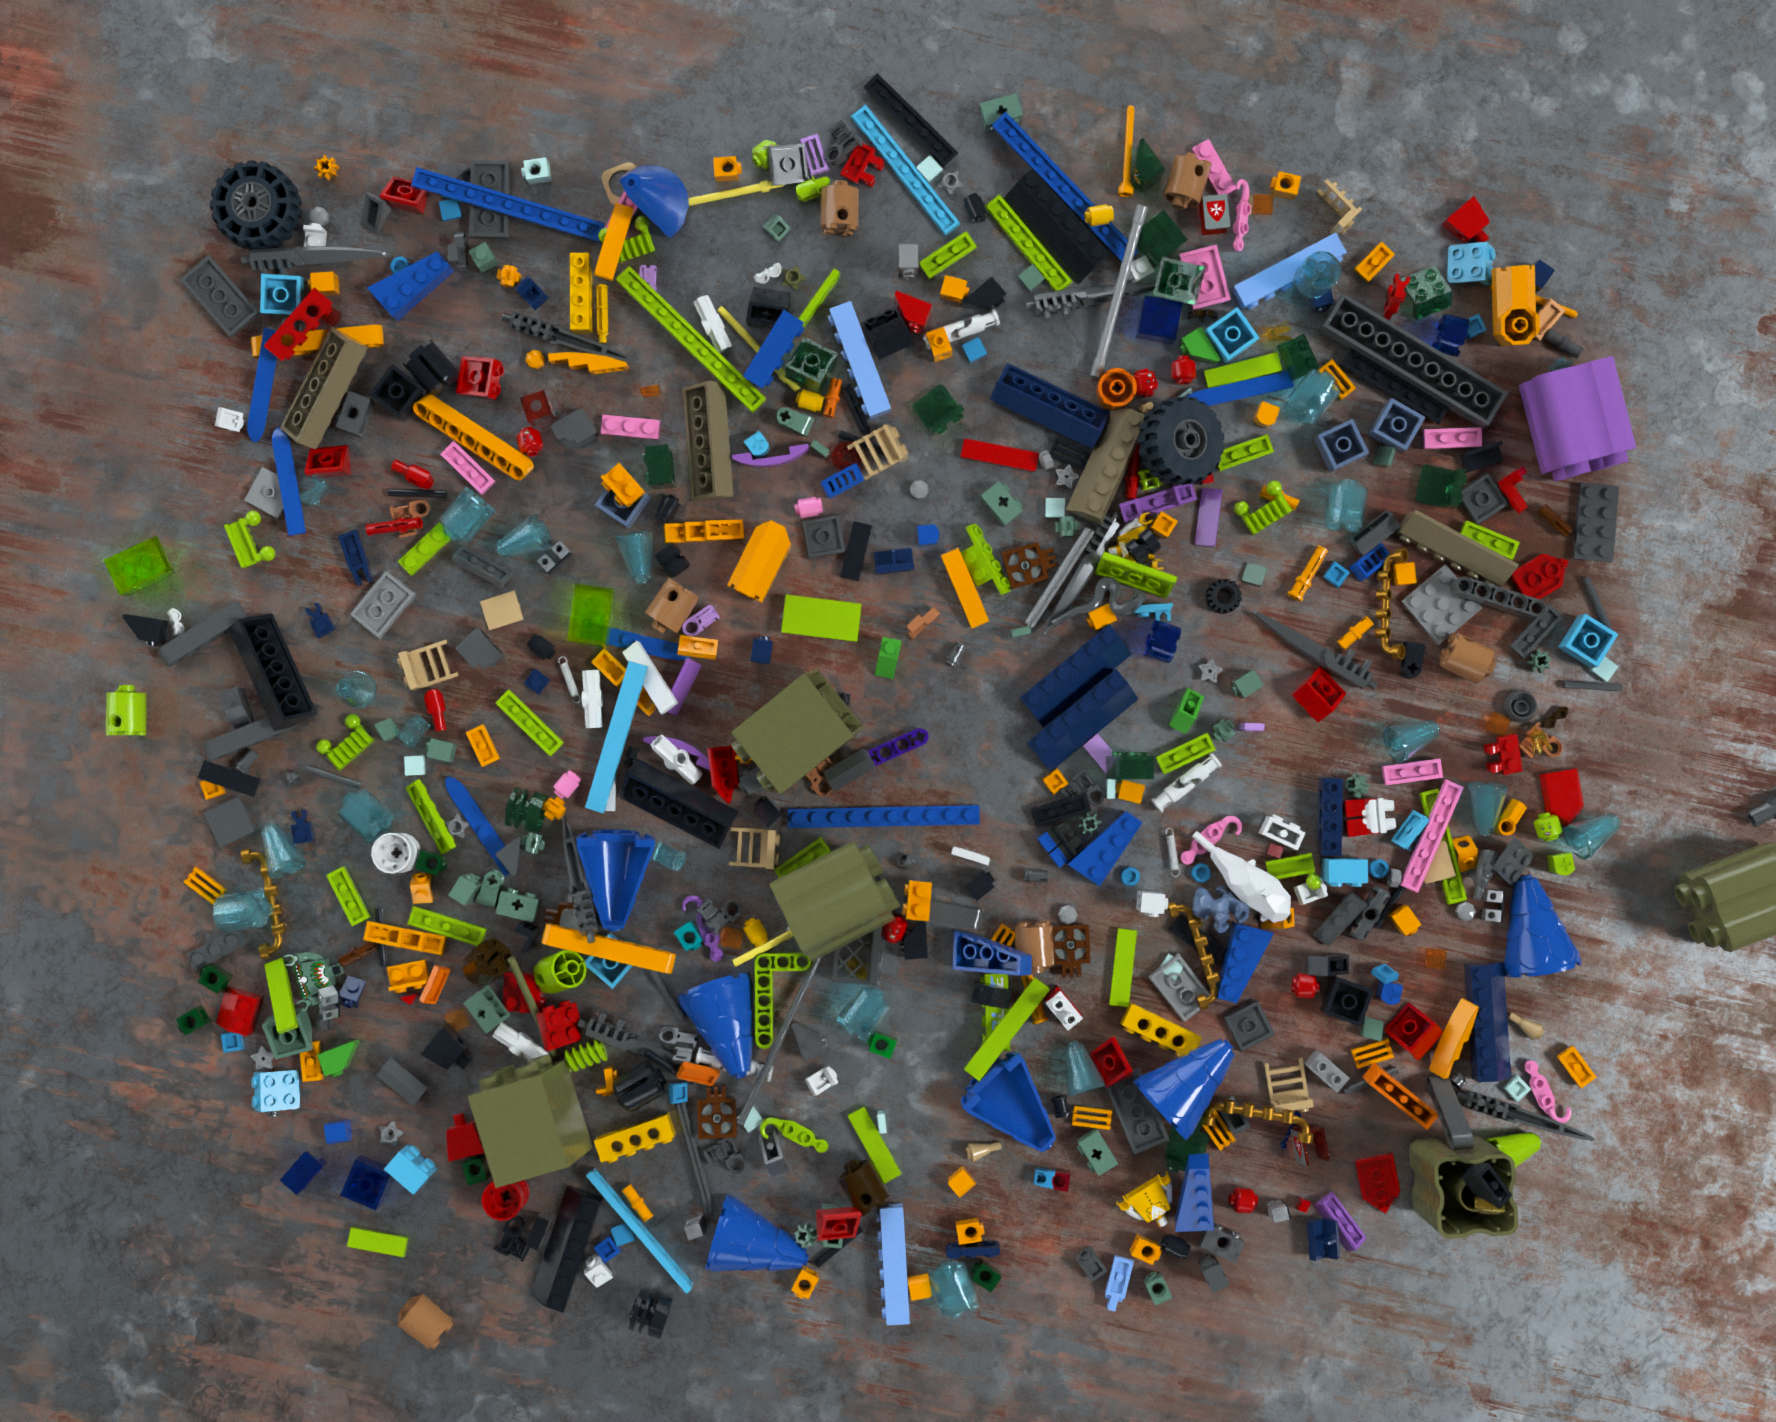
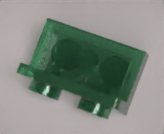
(1297, 357)

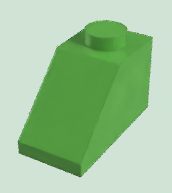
(1199, 347)
(888, 657)
(1186, 711)
(338, 1058)

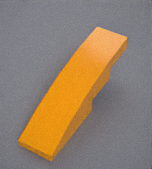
(613, 241)
(596, 363)
(703, 531)
(964, 588)
(615, 673)
(405, 938)
(1452, 1040)

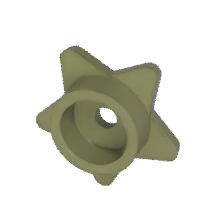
(788, 277)

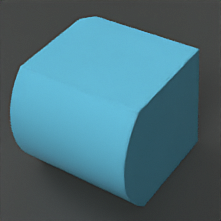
(757, 445)

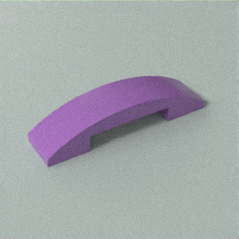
(795, 453)
(1157, 502)
(702, 758)

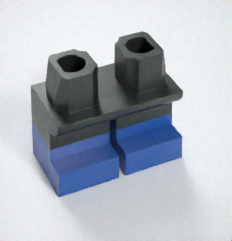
(1063, 851)

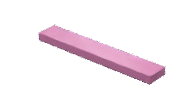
(1431, 836)

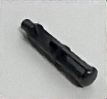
(855, 409)

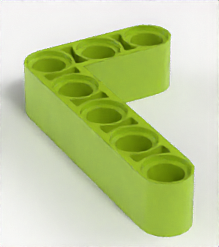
(767, 990)

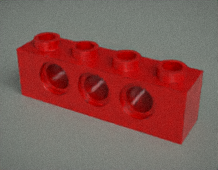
(275, 344)

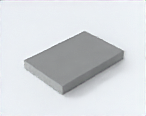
(383, 604)
(1180, 992)

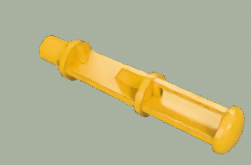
(602, 313)

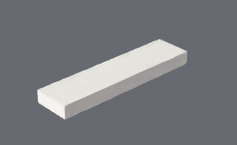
(653, 680)

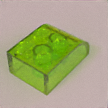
(139, 567)
(591, 616)

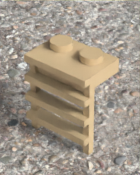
(1348, 211)
(889, 443)
(415, 671)
(768, 854)
(1290, 1099)

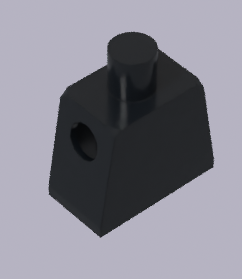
(447, 1048)

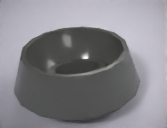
(1520, 706)

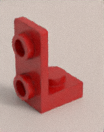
(1507, 486)

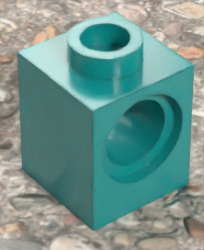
(680, 934)

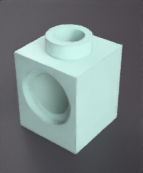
(544, 174)

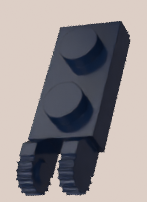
(355, 555)
(971, 1250)

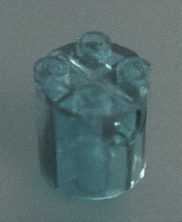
(1317, 274)
(1312, 396)
(1346, 506)
(466, 516)
(365, 814)
(241, 910)
(863, 1012)
(953, 1288)

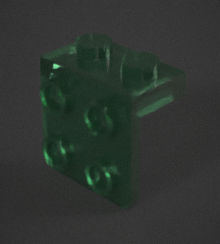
(1428, 292)
(938, 410)
(1440, 486)
(1179, 1149)

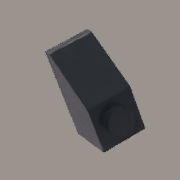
(986, 296)
(147, 629)
(767, 811)
(980, 884)
(915, 942)
(1328, 964)
(990, 995)
(1486, 1184)

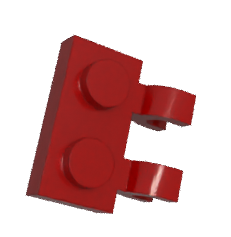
(857, 164)
(1395, 296)
(1509, 755)

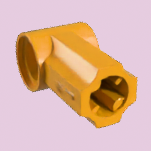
(1510, 816)

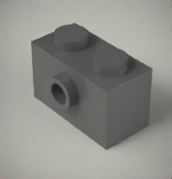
(749, 781)

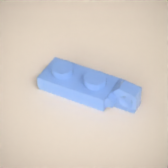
(1118, 1281)

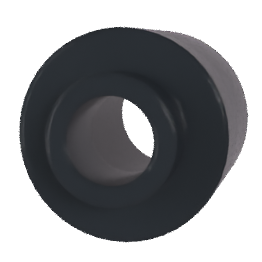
(975, 208)
(668, 508)
(541, 647)
(1175, 1246)

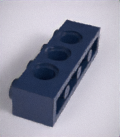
(1330, 816)

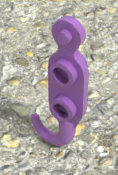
(708, 938)

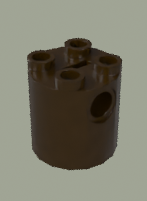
(486, 962)
(863, 1185)

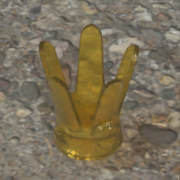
(1273, 332)
(1536, 738)

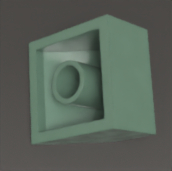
(290, 1042)

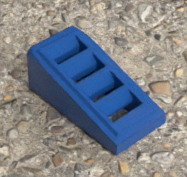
(827, 486)
(1359, 567)

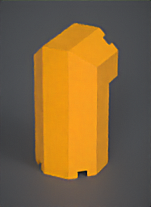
(1514, 305)
(761, 560)

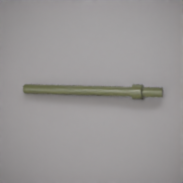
(527, 995)

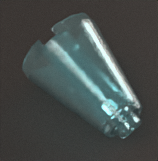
(525, 538)
(637, 554)
(356, 689)
(1409, 738)
(1486, 805)
(1591, 834)
(280, 852)
(1080, 1070)

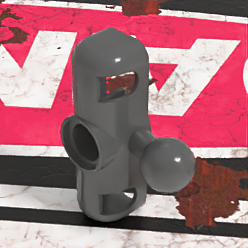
(1365, 924)

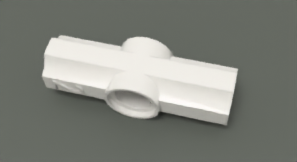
(713, 324)
(592, 698)
(676, 759)
(518, 1042)

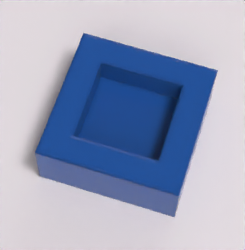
(607, 1249)

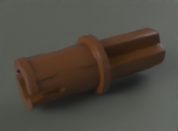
(1554, 520)
(357, 953)

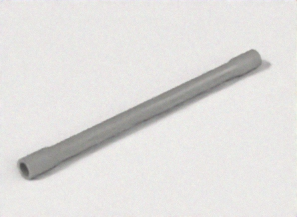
(1138, 221)

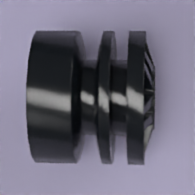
(650, 1313)

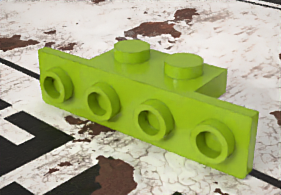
(982, 563)

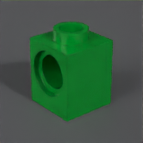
(888, 1050)

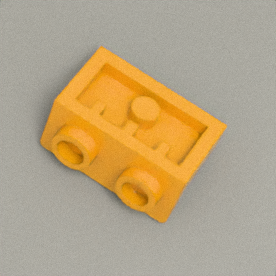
(623, 485)
(918, 900)
(408, 975)

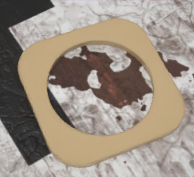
(608, 174)

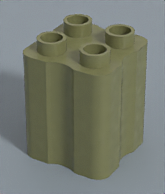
(1732, 898)
(835, 899)
(1444, 1197)

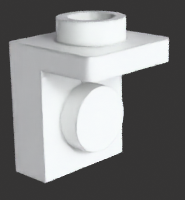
(314, 235)
(1140, 269)
(229, 419)

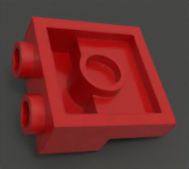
(479, 377)
(512, 995)
(559, 1025)

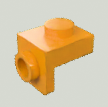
(421, 888)
(610, 1075)

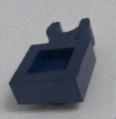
(321, 623)
(302, 831)

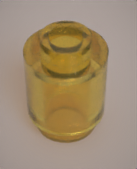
(853, 963)
(1487, 1208)

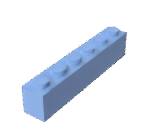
(1281, 275)
(859, 359)
(894, 1264)

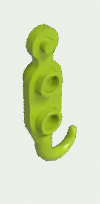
(795, 1132)

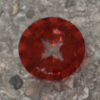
(837, 456)

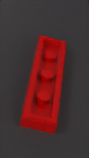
(999, 455)

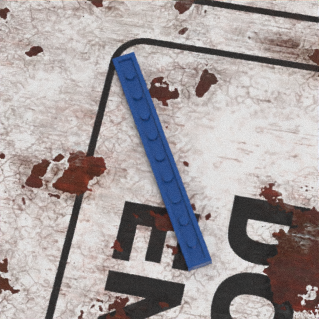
(1058, 182)
(507, 204)
(884, 816)

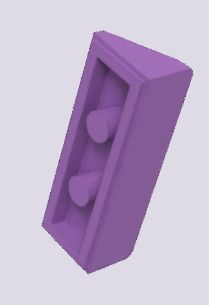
(1208, 517)
(684, 683)
(1349, 1232)

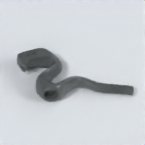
(1106, 584)

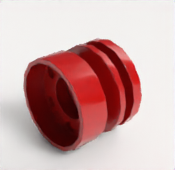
(499, 1205)

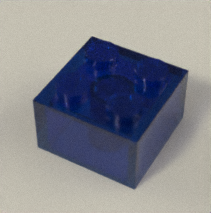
(1158, 319)
(367, 1183)

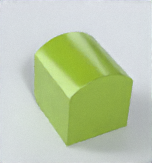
(1561, 863)

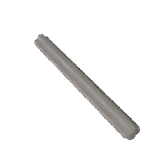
(1059, 577)

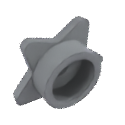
(945, 182)
(1061, 476)
(1204, 670)
(461, 826)
(263, 1063)
(385, 1137)

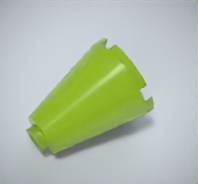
(1517, 1146)

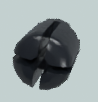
(423, 373)
(639, 1086)

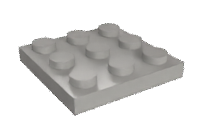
(1437, 608)

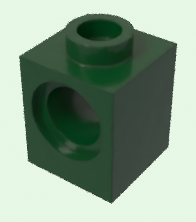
(423, 862)
(223, 978)
(200, 1016)
(471, 1176)
(987, 1283)

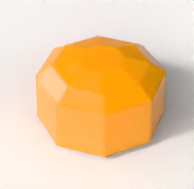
(535, 359)

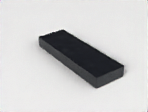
(856, 551)
(229, 778)
(1061, 809)
(1181, 929)

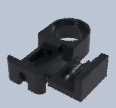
(510, 1243)

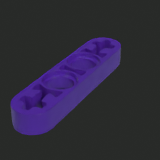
(892, 745)

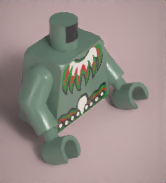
(313, 974)

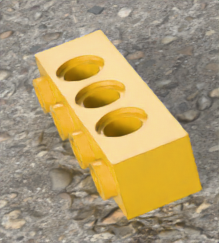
(581, 293)
(1135, 1013)
(608, 1153)

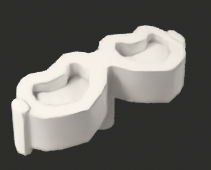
(764, 276)
(177, 627)

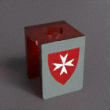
(1214, 214)
(546, 409)
(1320, 1144)

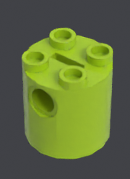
(126, 711)
(559, 971)

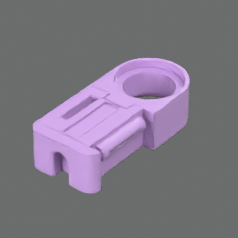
(649, 275)
(701, 619)

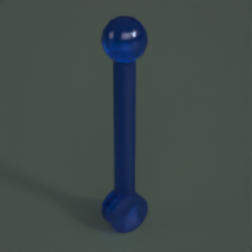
(1283, 1144)

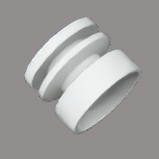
(385, 852)

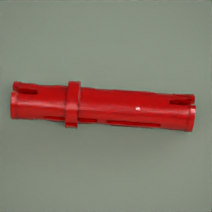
(1132, 476)
(401, 525)

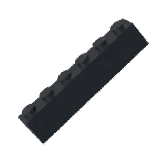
(1056, 226)
(272, 671)
(677, 803)
(566, 1248)

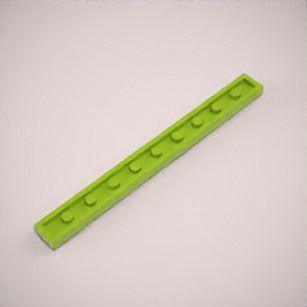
(690, 339)

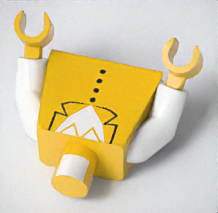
(1129, 532)
(1149, 1200)

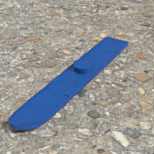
(262, 389)
(1244, 389)
(288, 483)
(651, 645)
(476, 819)

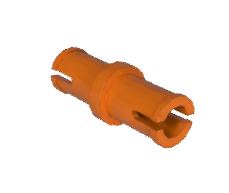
(832, 397)

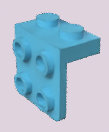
(1470, 263)
(275, 1090)

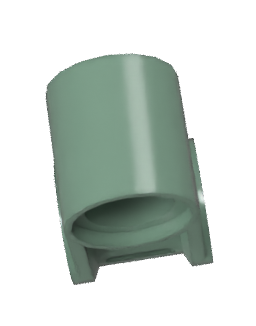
(798, 423)
(489, 891)

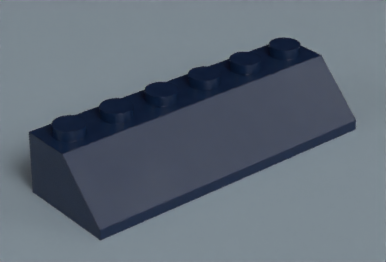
(1049, 405)
(1075, 675)
(1082, 720)
(1490, 1030)

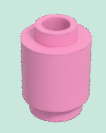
(809, 507)
(566, 784)

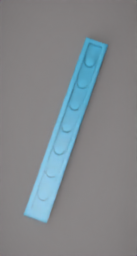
(905, 170)
(616, 736)
(640, 1230)

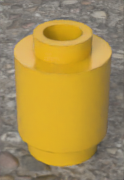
(1099, 215)
(809, 401)
(755, 931)

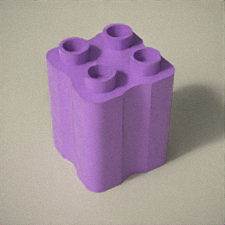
(1578, 419)

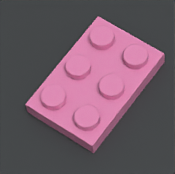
(1214, 285)

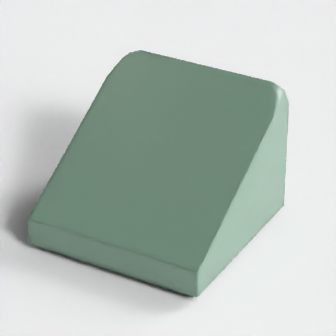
(776, 227)
(1384, 456)
(1254, 574)
(387, 729)
(1372, 1028)

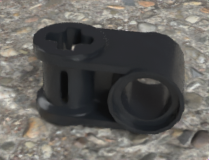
(1413, 657)

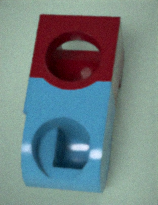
(1052, 1178)

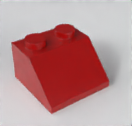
(913, 311)
(1319, 694)
(239, 1011)
(1413, 1031)

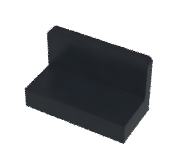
(1482, 457)
(529, 931)

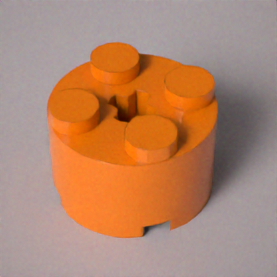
(1122, 380)

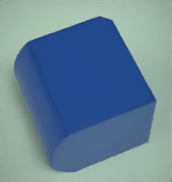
(927, 535)
(1389, 993)
(338, 1131)

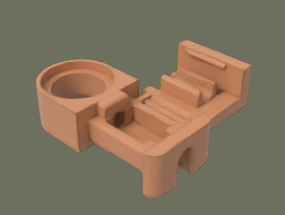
(408, 512)
(919, 623)
(1527, 747)
(816, 778)

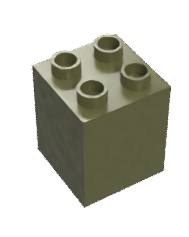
(795, 731)
(529, 1120)

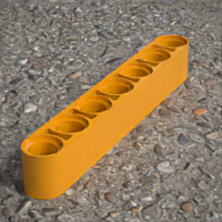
(368, 335)
(473, 437)
(609, 948)

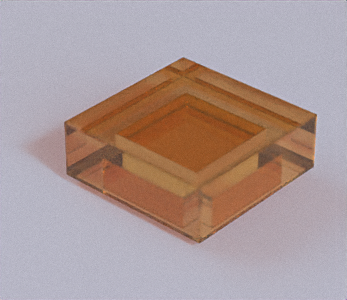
(1262, 204)
(651, 391)
(1497, 723)
(732, 937)
(1435, 958)
(458, 1019)

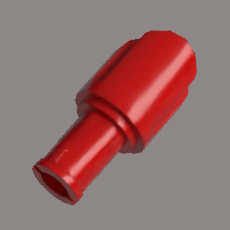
(414, 474)
(435, 706)

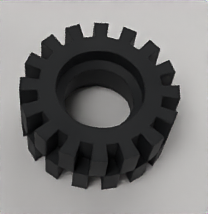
(1212, 596)

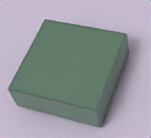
(1031, 277)
(820, 449)
(1020, 632)

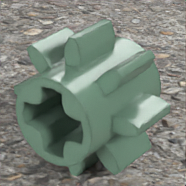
(1066, 526)
(1544, 660)
(1223, 730)
(1357, 785)
(1084, 825)
(533, 842)
(806, 1235)

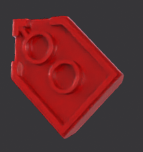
(1540, 576)
(723, 771)
(1562, 794)
(1378, 1180)

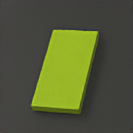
(1135, 575)
(821, 618)

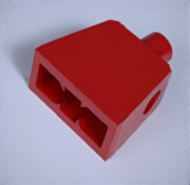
(1468, 222)
(463, 1139)

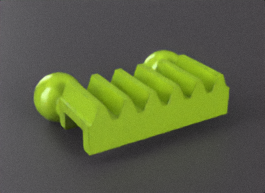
(636, 245)
(1267, 514)
(243, 541)
(350, 747)
(1295, 866)

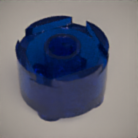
(1451, 334)
(1162, 641)

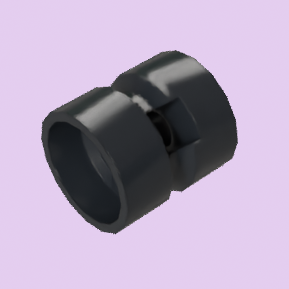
(1143, 546)
(672, 560)

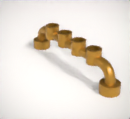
(1385, 595)
(271, 891)
(1205, 959)
(1267, 1113)

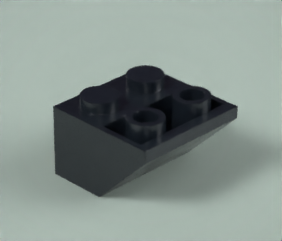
(766, 307)
(887, 333)

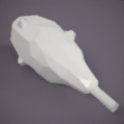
(1250, 883)

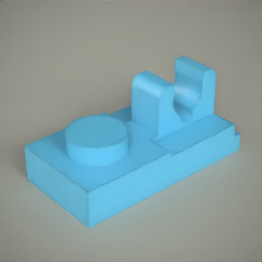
(1157, 609)
(1410, 829)

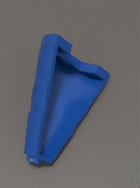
(658, 195)
(614, 870)
(1536, 934)
(724, 1019)
(1187, 1084)
(1010, 1103)
(751, 1242)

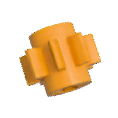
(322, 163)
(508, 276)
(554, 808)

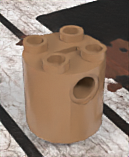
(1186, 181)
(839, 202)
(671, 606)
(1467, 658)
(1036, 941)
(424, 1320)

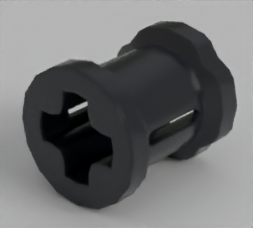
(1061, 1106)

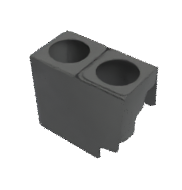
(574, 429)
(479, 650)

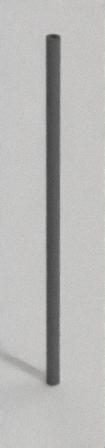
(778, 1042)

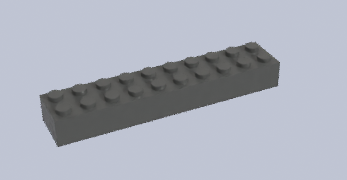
(1413, 361)

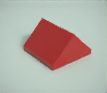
(402, 195)
(328, 462)
(1111, 1062)
(837, 1223)

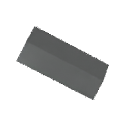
(1374, 533)
(849, 769)
(402, 1081)

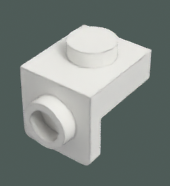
(1308, 895)
(821, 1080)
(596, 1270)

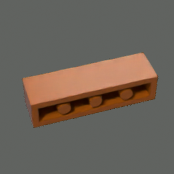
(1400, 1096)

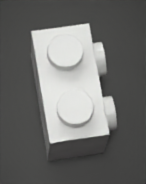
(1285, 834)
(1151, 902)

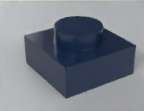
(537, 681)

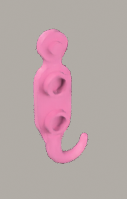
(1243, 209)
(1212, 834)
(1543, 1093)

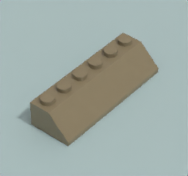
(323, 388)
(708, 441)
(1106, 465)
(1455, 549)

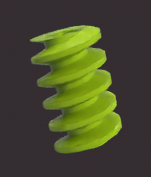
(585, 1056)

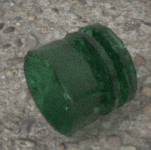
(521, 808)

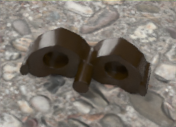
(1203, 313)
(1550, 721)

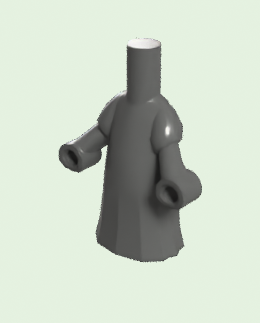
(1483, 871)

